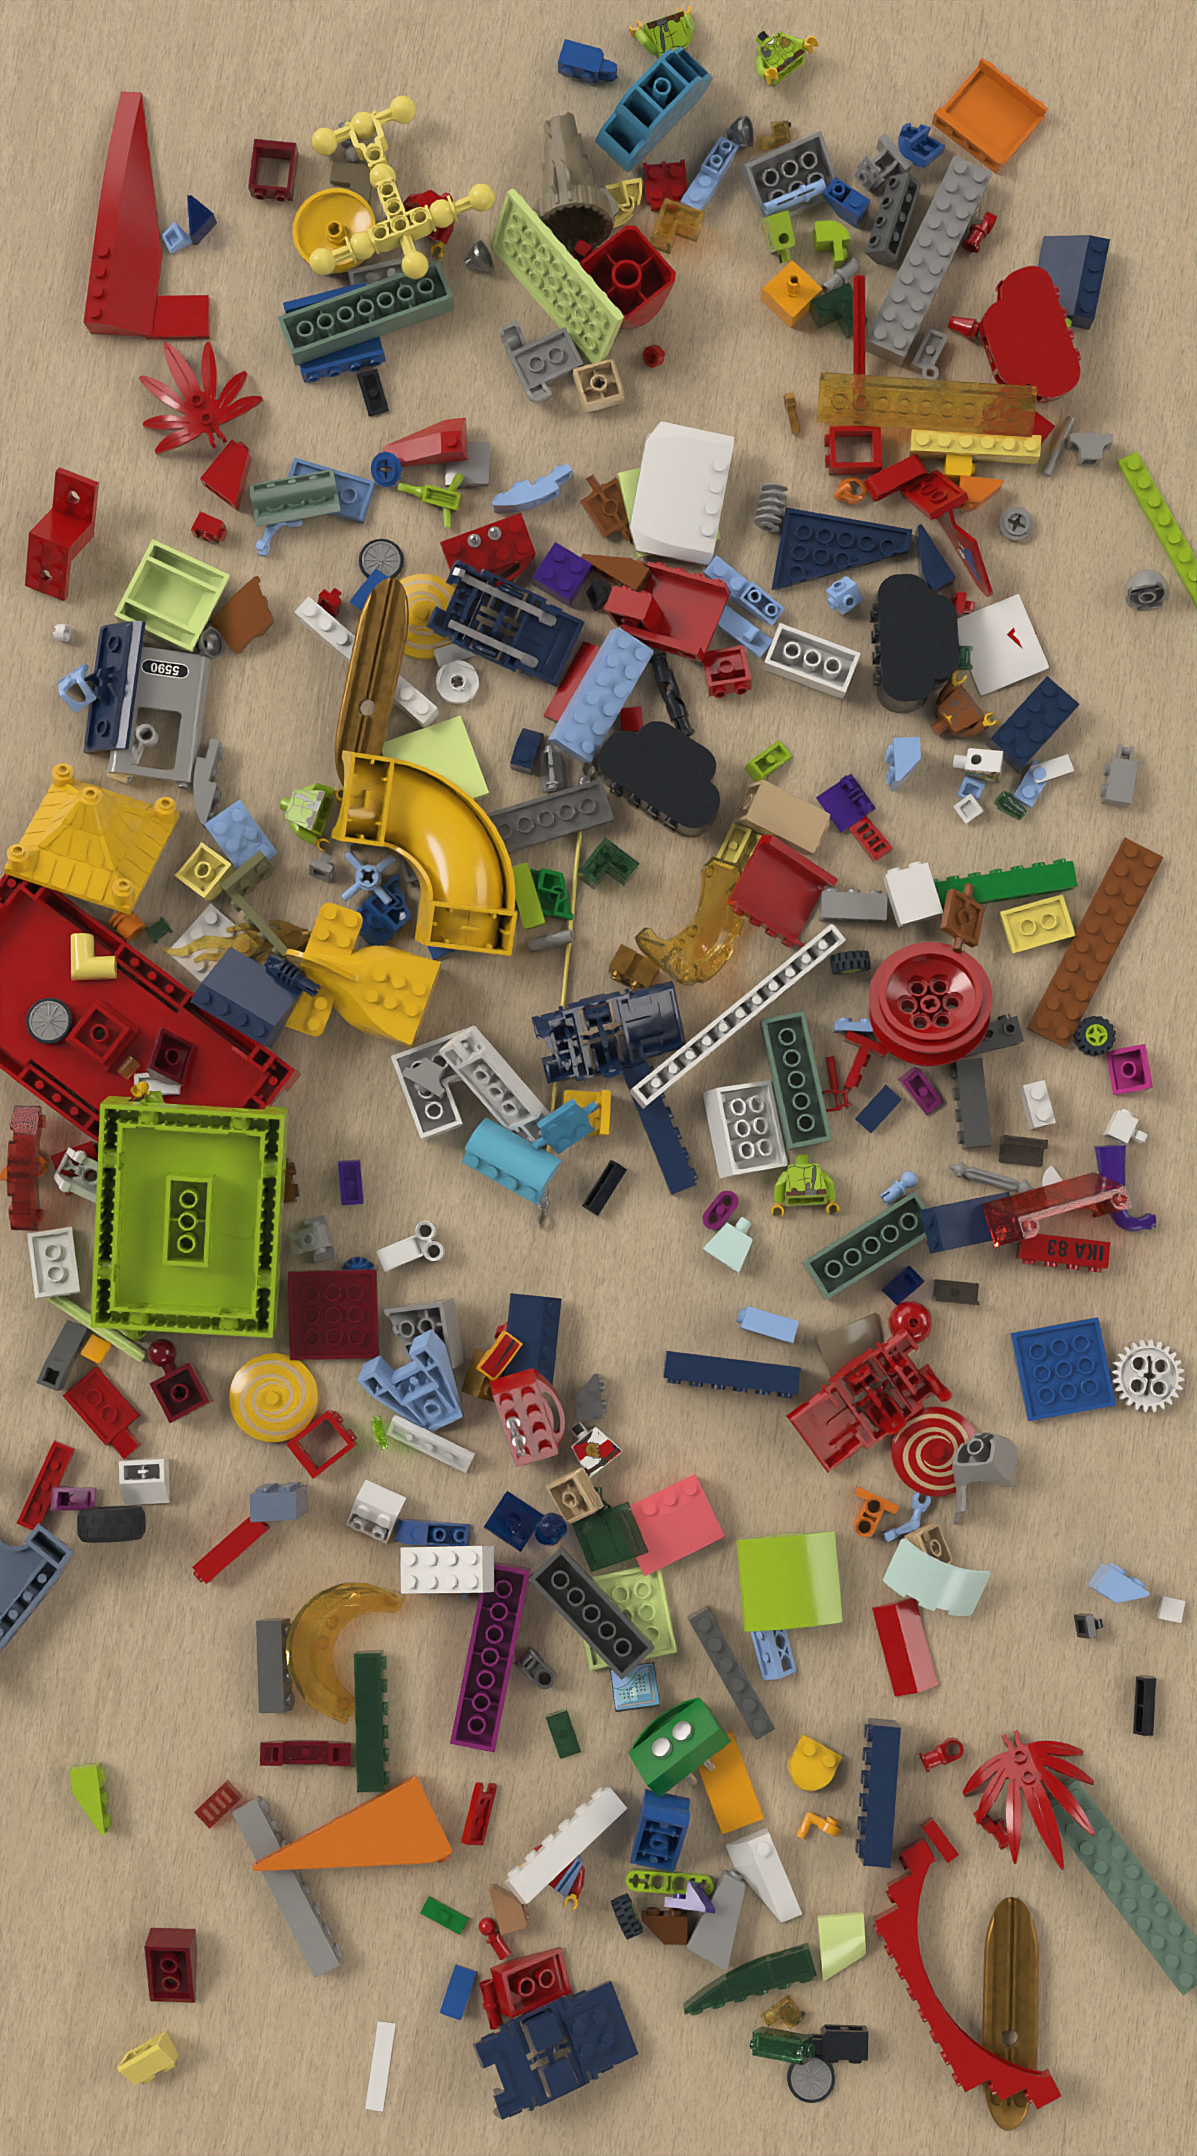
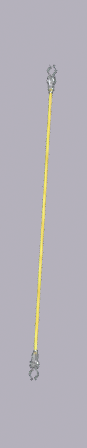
(544, 1203)

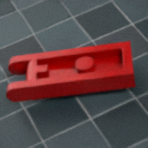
(479, 1814)

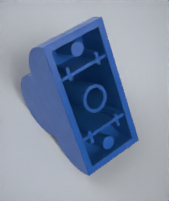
(660, 1830)

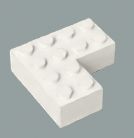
(430, 1112)

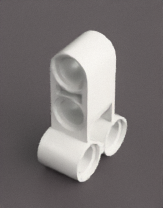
(138, 749)
(410, 1249)

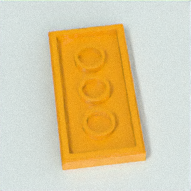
(731, 1789)

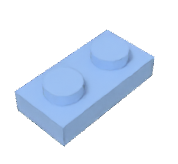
(1028, 789)
(846, 1024)

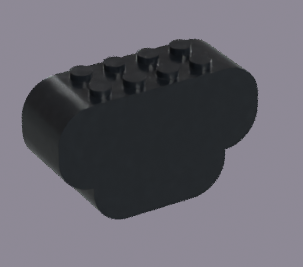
(913, 642)
(663, 776)

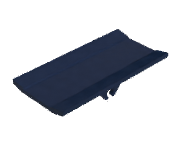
(114, 686)

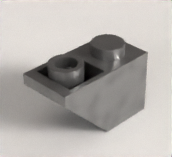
(589, 1402)

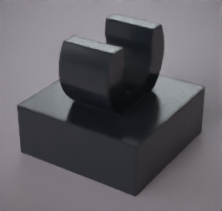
(598, 595)
(1087, 1625)

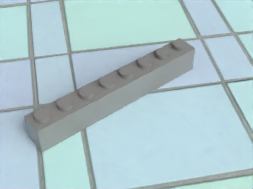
(289, 1889)

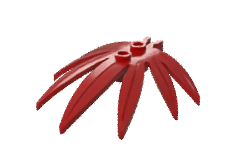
(201, 408)
(1025, 1771)

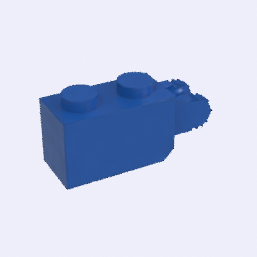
(585, 63)

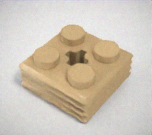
(607, 376)
(574, 1496)
(931, 1541)

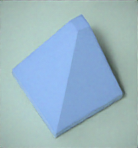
(175, 238)
(971, 785)

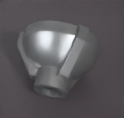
(741, 132)
(479, 258)
(210, 643)

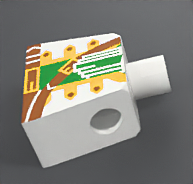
(989, 764)

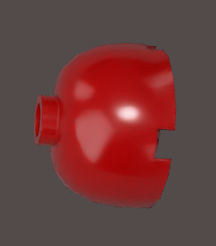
(907, 1311)

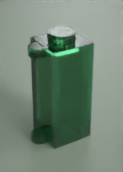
(782, 2045)

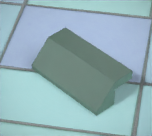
(294, 497)

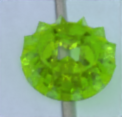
(379, 1432)

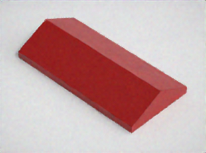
(571, 681)
(905, 1647)

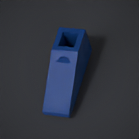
(432, 1533)

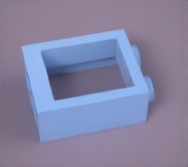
(767, 1324)

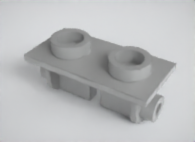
(551, 769)

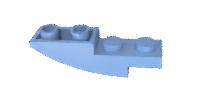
(710, 174)
(527, 496)
(745, 593)

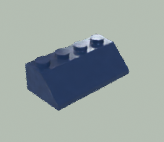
(536, 1325)

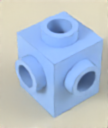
(843, 595)

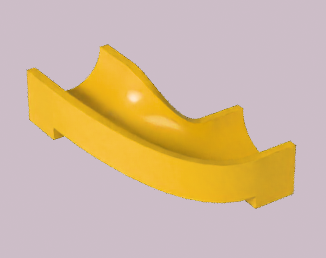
(445, 840)

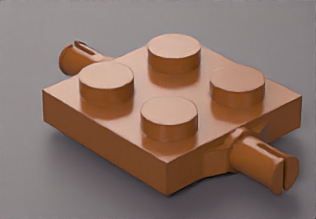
(606, 507)
(962, 918)

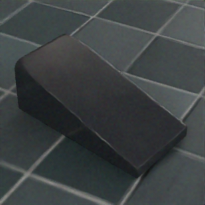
(372, 392)

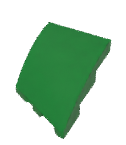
(551, 894)

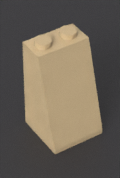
(778, 813)

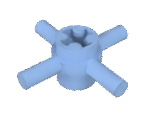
(362, 871)

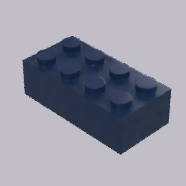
(1033, 724)

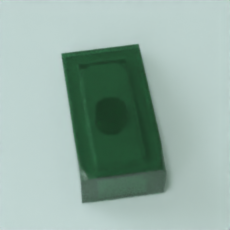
(563, 1733)

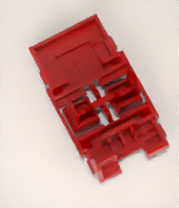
(836, 1429)

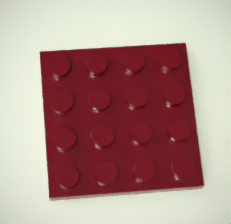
(333, 1314)

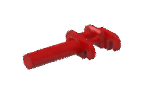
(834, 1085)

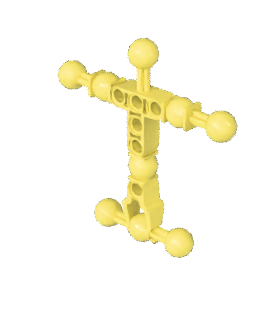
(383, 179)

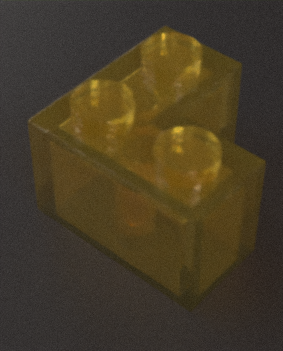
(674, 221)

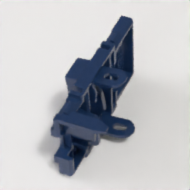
(649, 1026)

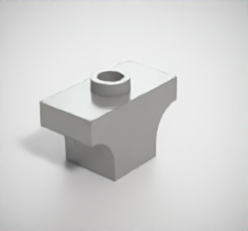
(1089, 446)
(426, 1077)

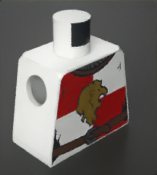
(593, 1448)

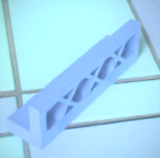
(770, 1655)

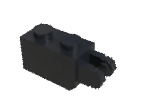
(842, 2043)

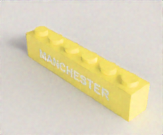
(981, 446)

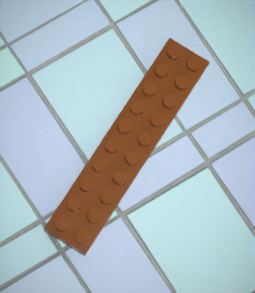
(1094, 943)

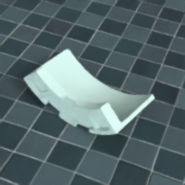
(934, 1582)

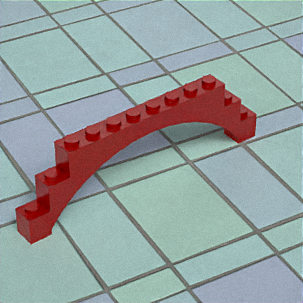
(968, 2058)

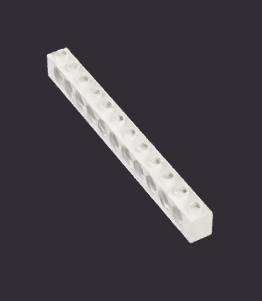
(737, 1016)

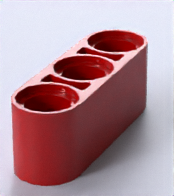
(895, 477)

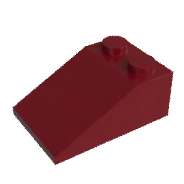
(171, 1964)

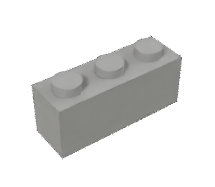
(853, 906)

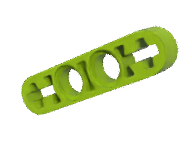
(669, 1877)

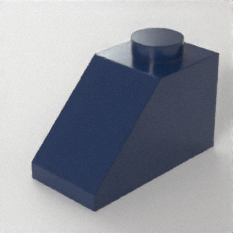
(526, 751)

